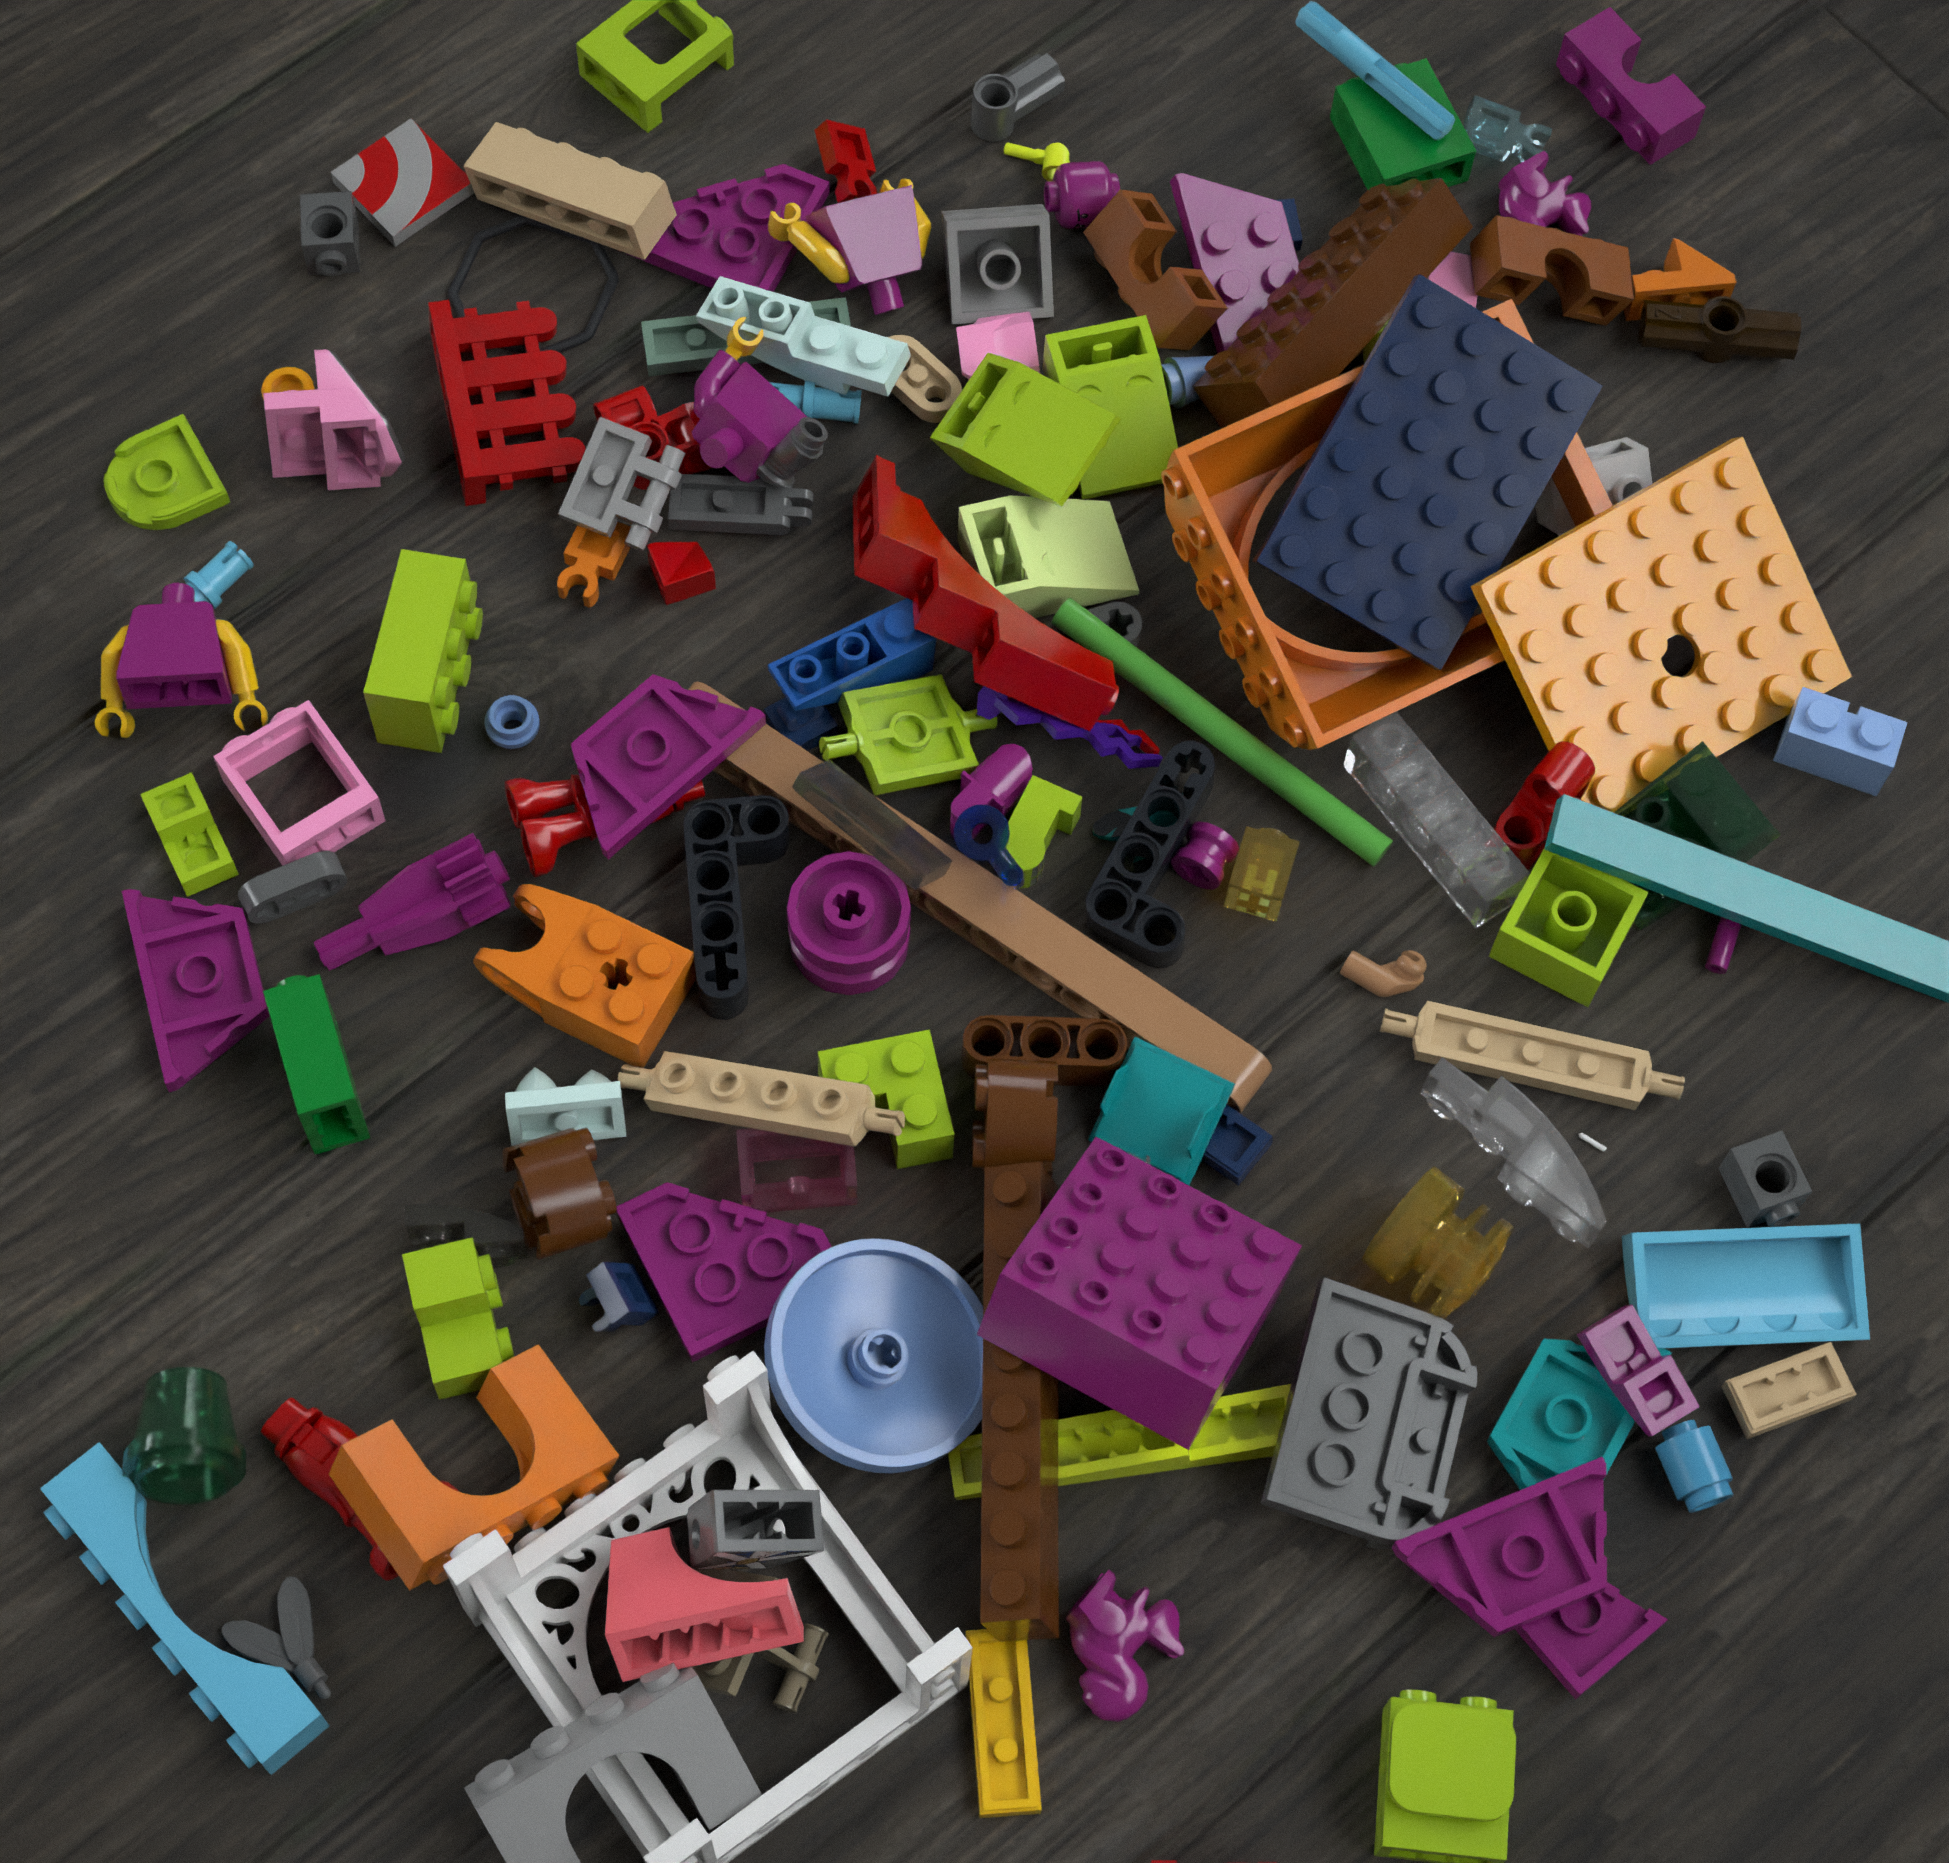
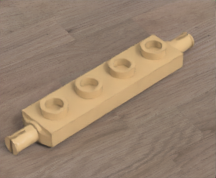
(1532, 1055)
(761, 1098)

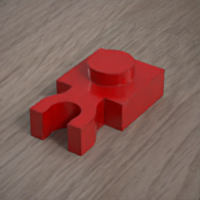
(849, 157)

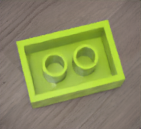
(422, 651)

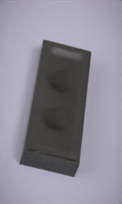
(872, 824)

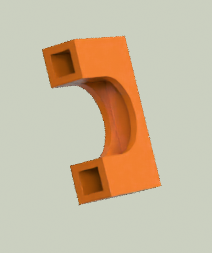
(423, 1520)

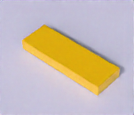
(1003, 1727)

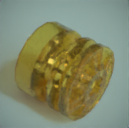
(1438, 1244)

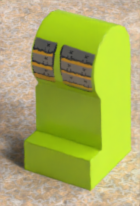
(1035, 821)

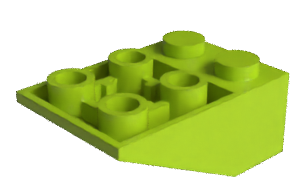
(1123, 373)
(1023, 430)

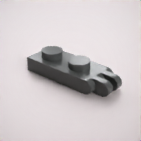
(735, 506)

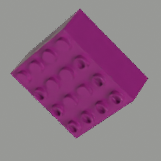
(1139, 1291)

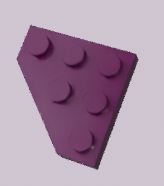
(727, 229)
(714, 1262)

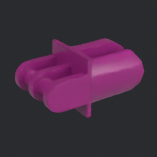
(995, 782)

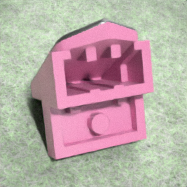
(331, 430)

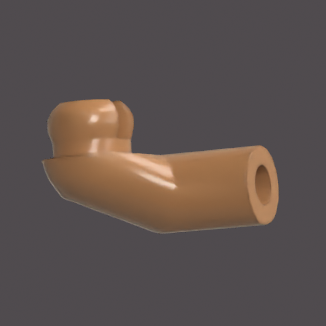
(1389, 978)

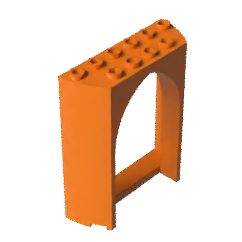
(1215, 504)

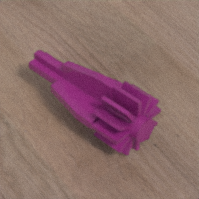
(424, 904)

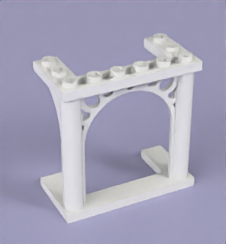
(740, 1428)

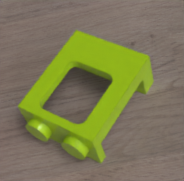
(631, 77)

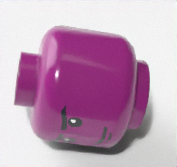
(1079, 192)

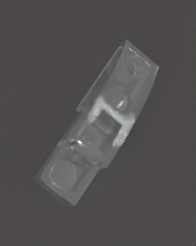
(1539, 1161)

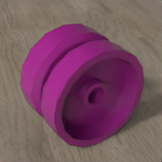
(848, 923)

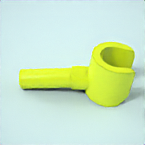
(1050, 157)

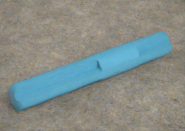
(1375, 70)

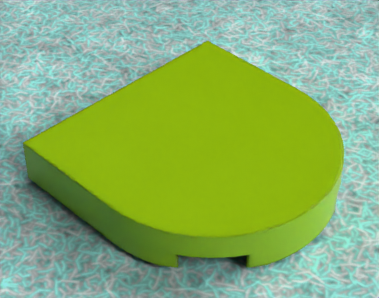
(163, 478)

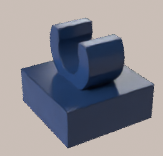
(801, 726)
(621, 1295)

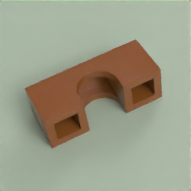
(1129, 244)
(1517, 256)

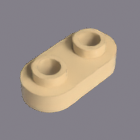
(924, 380)

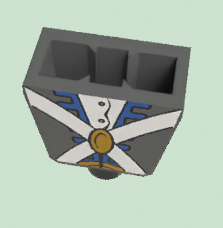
(737, 1528)

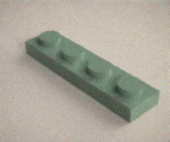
(688, 346)

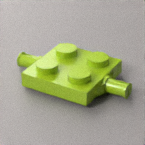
(906, 734)

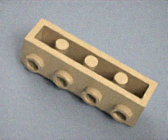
(570, 190)

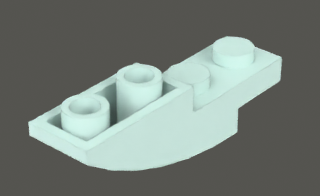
(803, 343)

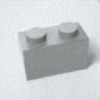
(998, 262)

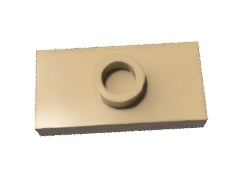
(1788, 1390)

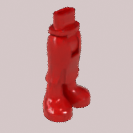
(546, 835)
(308, 1447)

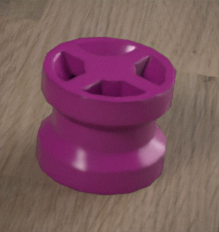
(1205, 855)

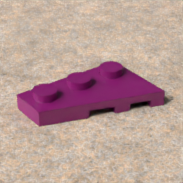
(1590, 1637)

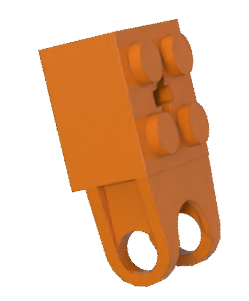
(578, 962)

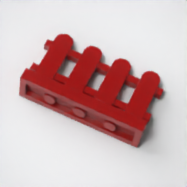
(509, 417)

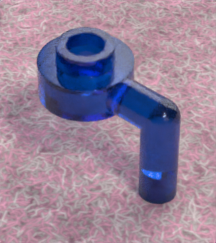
(994, 851)

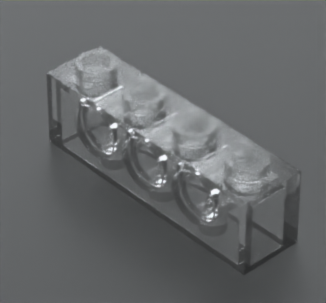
(1435, 818)

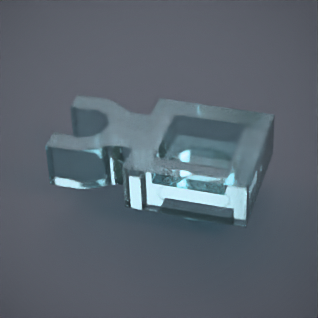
(1498, 133)

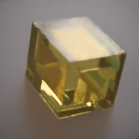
(1261, 872)

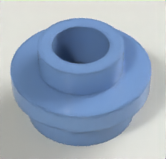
(507, 709)

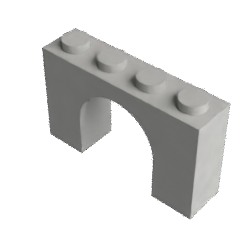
(661, 1716)

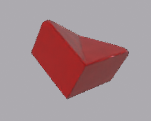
(680, 570)

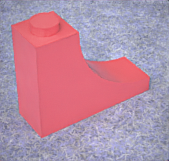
(676, 1615)

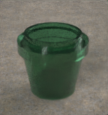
(185, 1439)

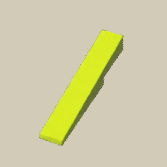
(1116, 1447)

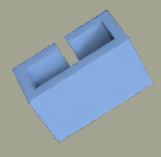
(1840, 745)

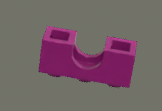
(1648, 116)

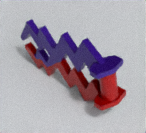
(991, 703)

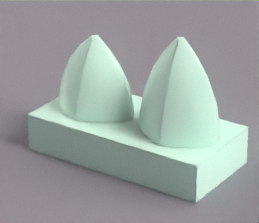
(544, 1109)

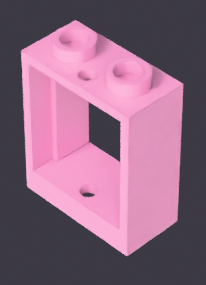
(324, 829)

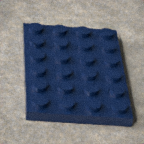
(1427, 472)

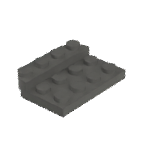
(1370, 1417)

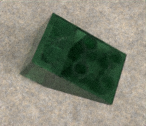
(1701, 805)

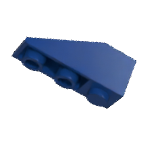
(860, 656)

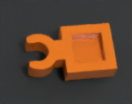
(591, 557)

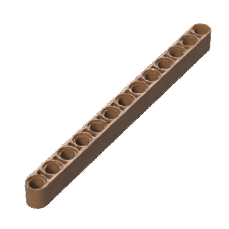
(1016, 929)

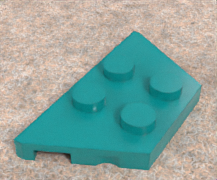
(1559, 1416)

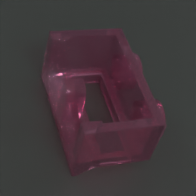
(797, 1191)

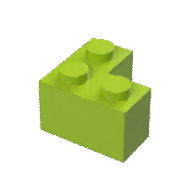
(905, 1079)
(454, 1306)

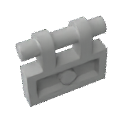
(606, 479)

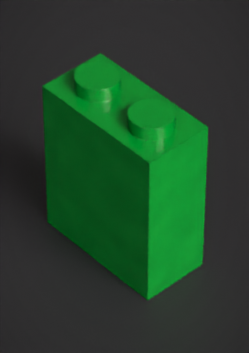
(1388, 144)
(316, 1063)

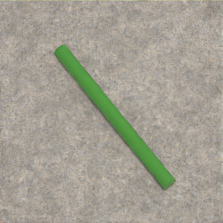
(1223, 732)

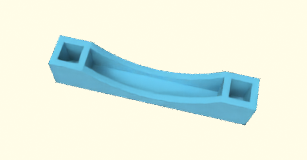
(256, 1699)

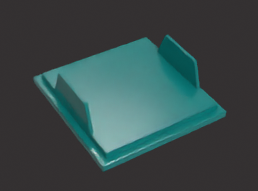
(1162, 1109)

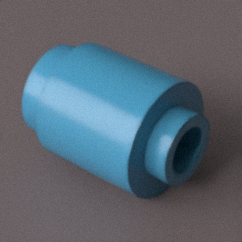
(1695, 1466)

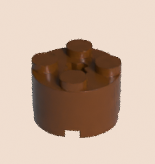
(1018, 1113)
(559, 1192)

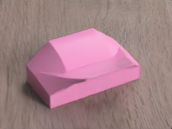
(1001, 335)

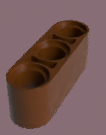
(1067, 1035)

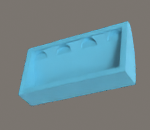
(1748, 1285)

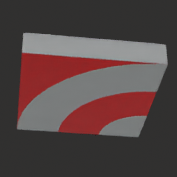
(403, 182)

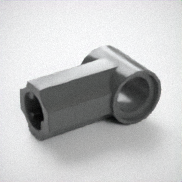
(1008, 97)

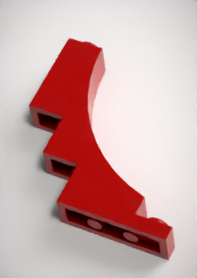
(1010, 649)

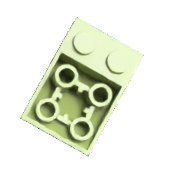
(1047, 551)

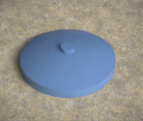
(877, 1355)

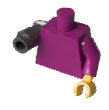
(749, 421)

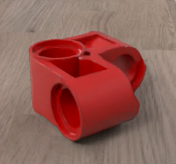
(675, 428)
(1529, 816)

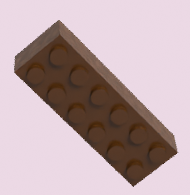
(1335, 299)

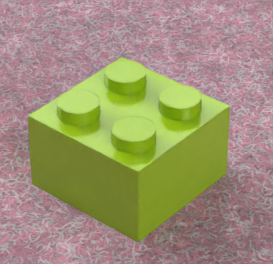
(1567, 926)

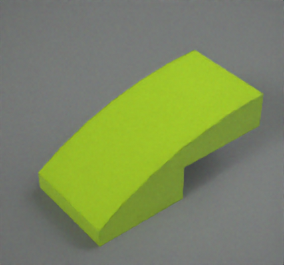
(189, 834)

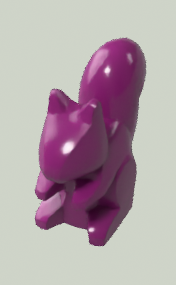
(1535, 200)
(1108, 1634)

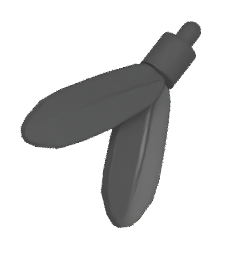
(289, 1650)

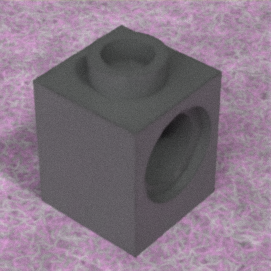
(325, 217)
(1769, 1158)

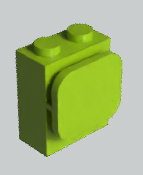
(1445, 1779)

